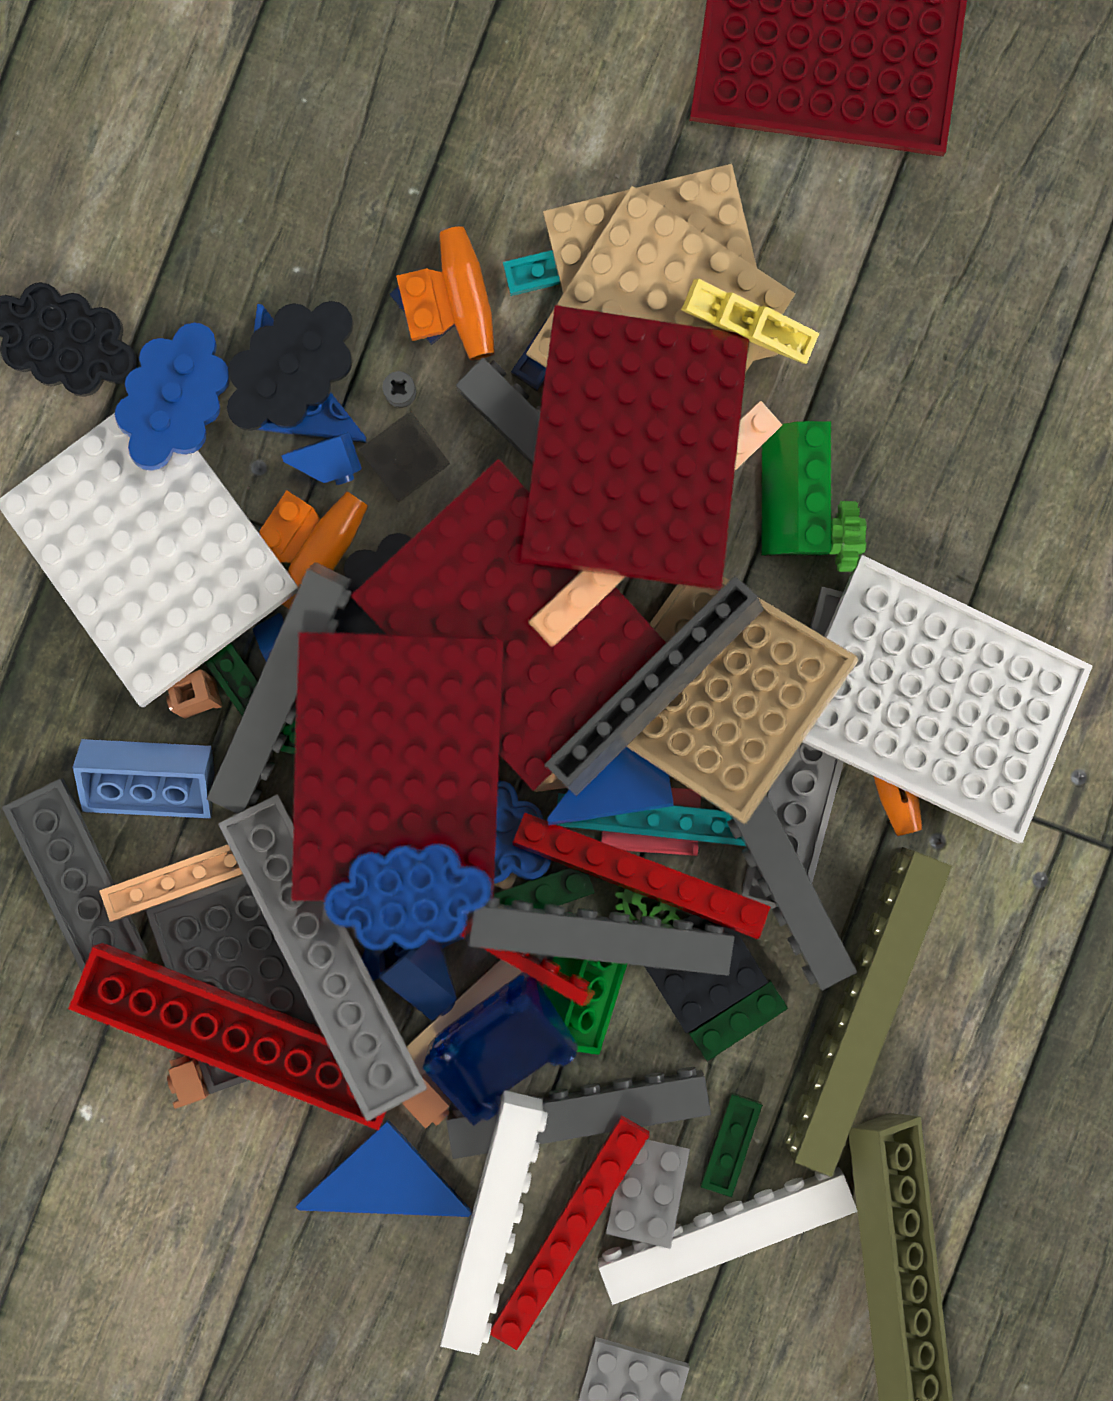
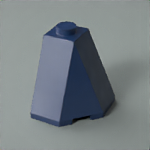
(420, 976)

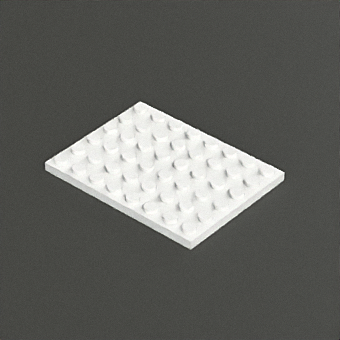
(146, 558)
(947, 700)

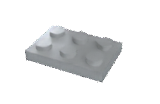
(650, 1195)
(631, 1374)

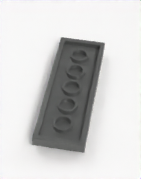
(69, 870)

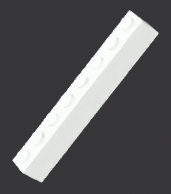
(492, 1222)
(727, 1234)

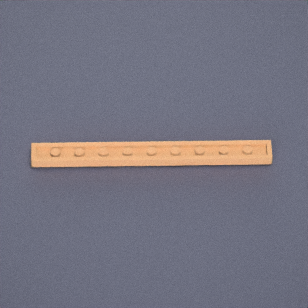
(591, 587)

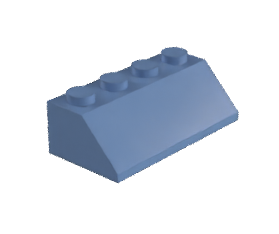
(144, 778)

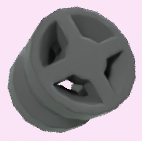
(403, 394)

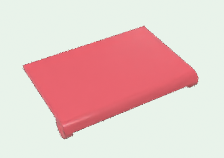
(655, 844)

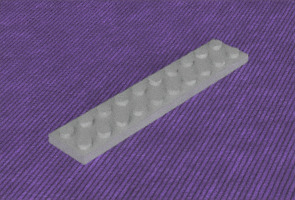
(806, 785)
(324, 964)

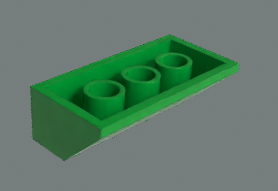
(796, 490)
(588, 1022)

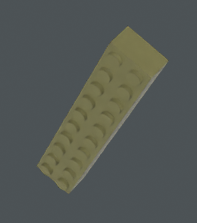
(866, 1010)
(900, 1259)

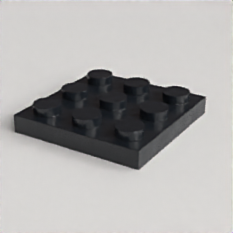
(700, 996)

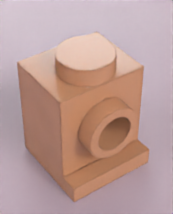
(194, 684)
(186, 1081)

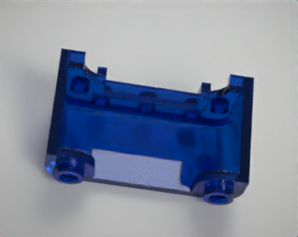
(498, 1047)

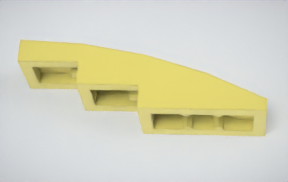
(751, 321)

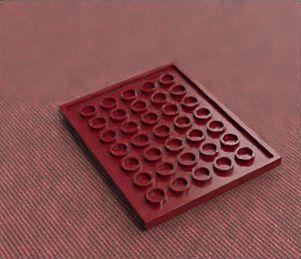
(832, 69)
(636, 448)
(469, 582)
(393, 751)

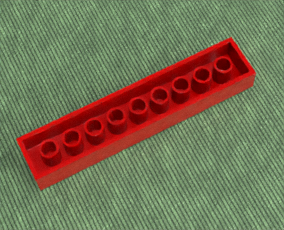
(214, 1028)

